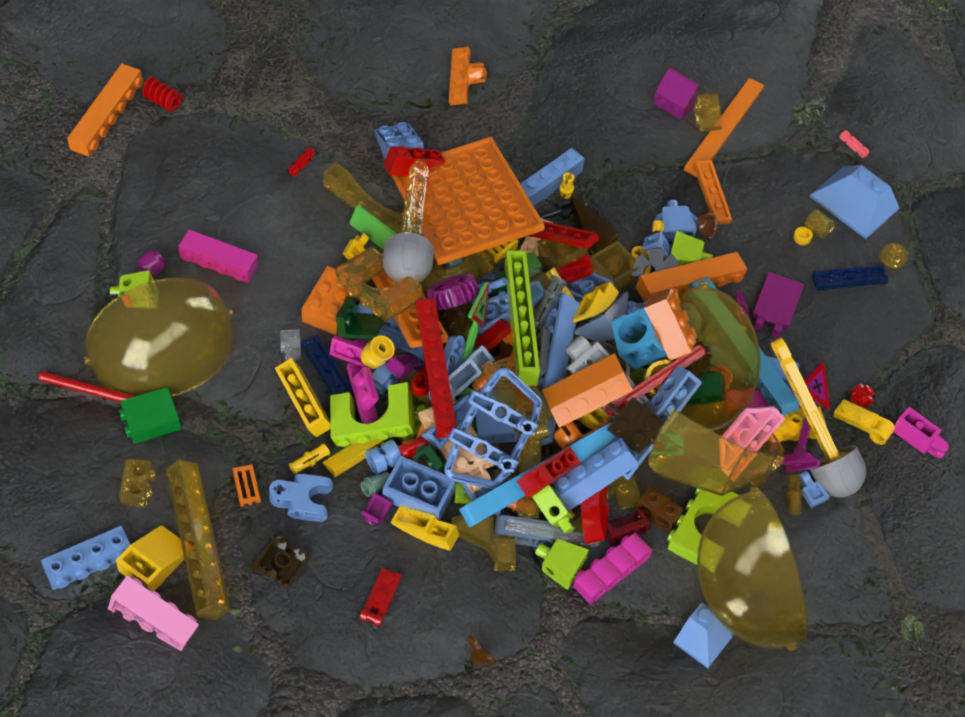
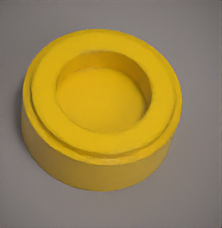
(802, 236)

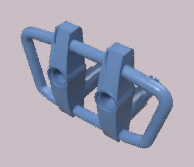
(492, 454)

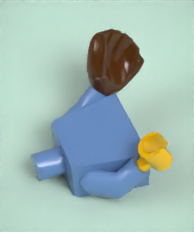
(679, 218)

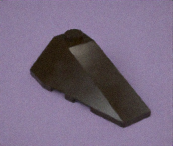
(590, 221)

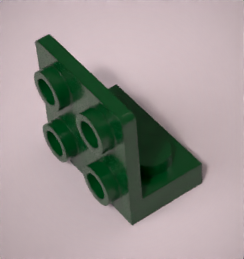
(355, 324)

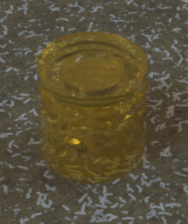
(819, 223)

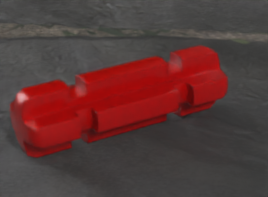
(301, 161)

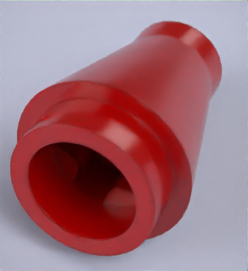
(409, 447)

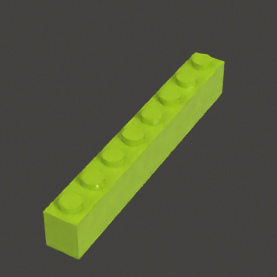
(522, 318)

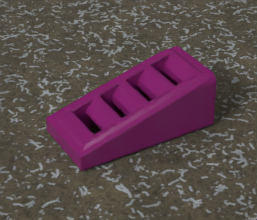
(403, 364)

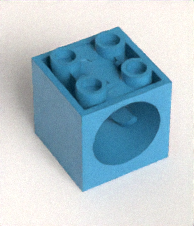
(627, 329)

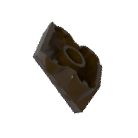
(280, 561)

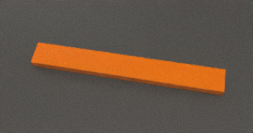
(729, 121)

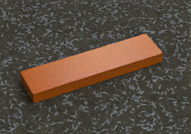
(712, 190)

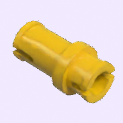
(567, 187)

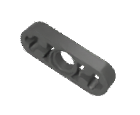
(542, 339)

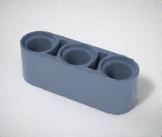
(521, 538)

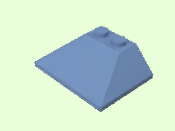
(857, 199)

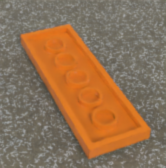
(407, 319)

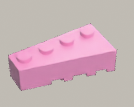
(153, 613)

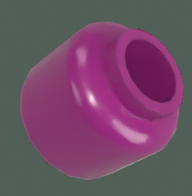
(151, 262)

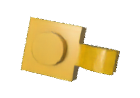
(355, 246)

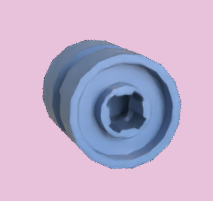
(382, 457)

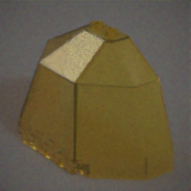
(706, 459)

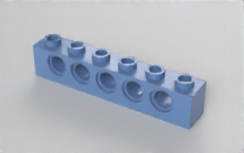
(671, 395)

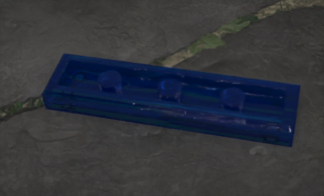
(850, 277)
(326, 366)

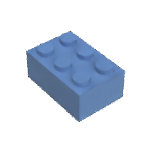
(419, 488)

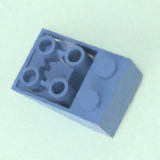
(397, 135)

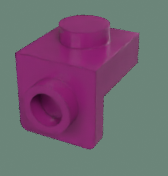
(376, 510)

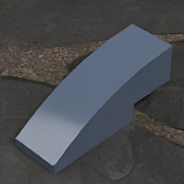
(468, 370)

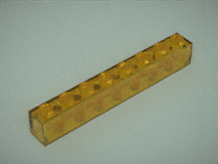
(197, 540)

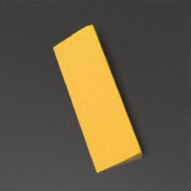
(349, 457)

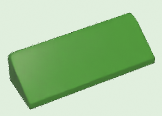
(371, 226)

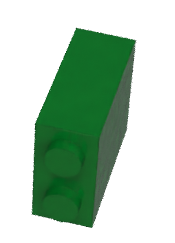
(149, 415)

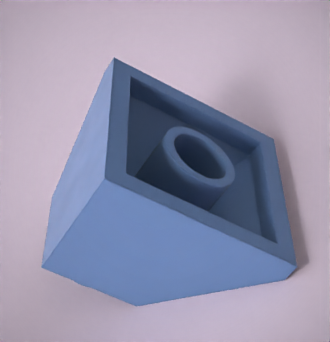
(703, 636)

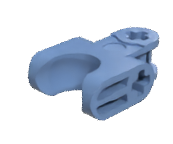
(297, 496)

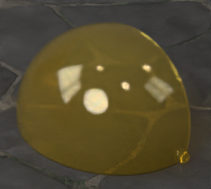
(161, 337)
(734, 352)
(752, 574)

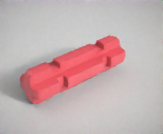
(854, 144)

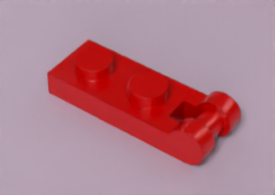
(576, 270)
(381, 596)

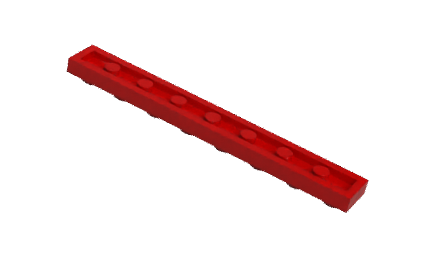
(435, 367)

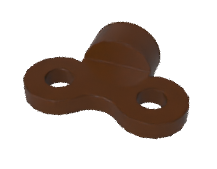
(479, 654)

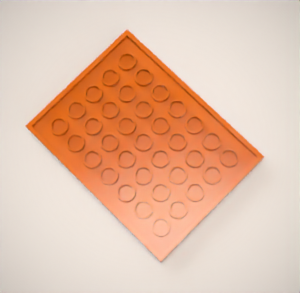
(473, 202)

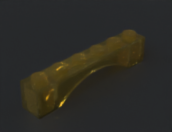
(344, 186)

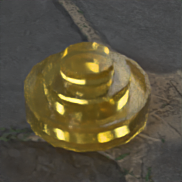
(894, 255)

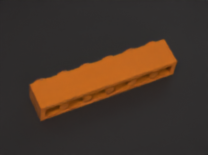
(105, 110)
(719, 270)

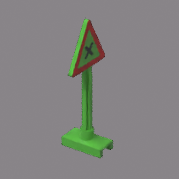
(478, 316)

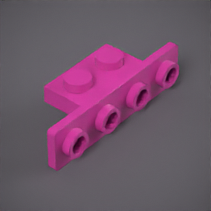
(364, 392)

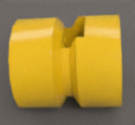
(377, 352)

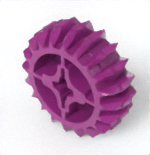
(454, 291)

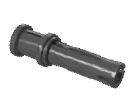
(554, 296)

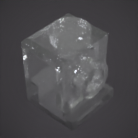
(290, 344)

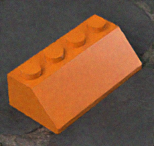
(587, 390)

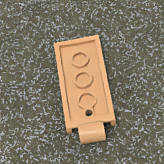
(464, 457)

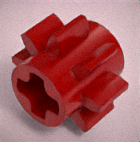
(862, 395)

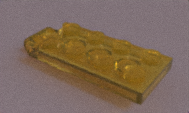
(513, 397)

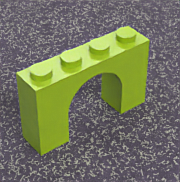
(395, 422)
(686, 538)

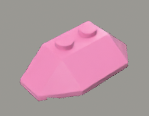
(754, 427)

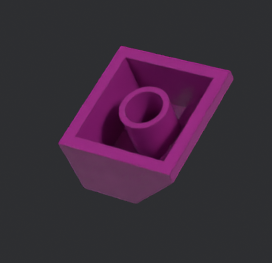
(676, 94)

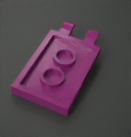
(777, 303)

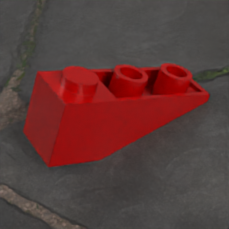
(400, 159)
(548, 472)

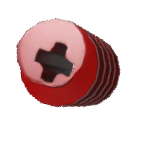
(162, 94)

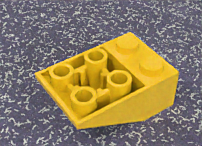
(152, 558)

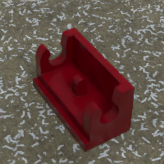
(628, 525)

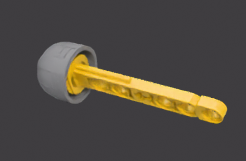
(839, 470)

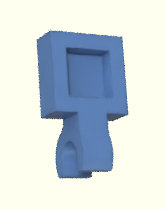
(812, 491)

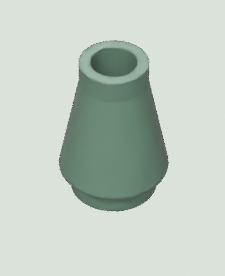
(374, 483)

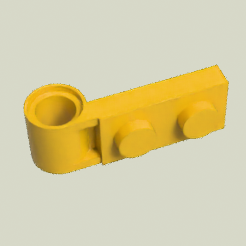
(878, 427)

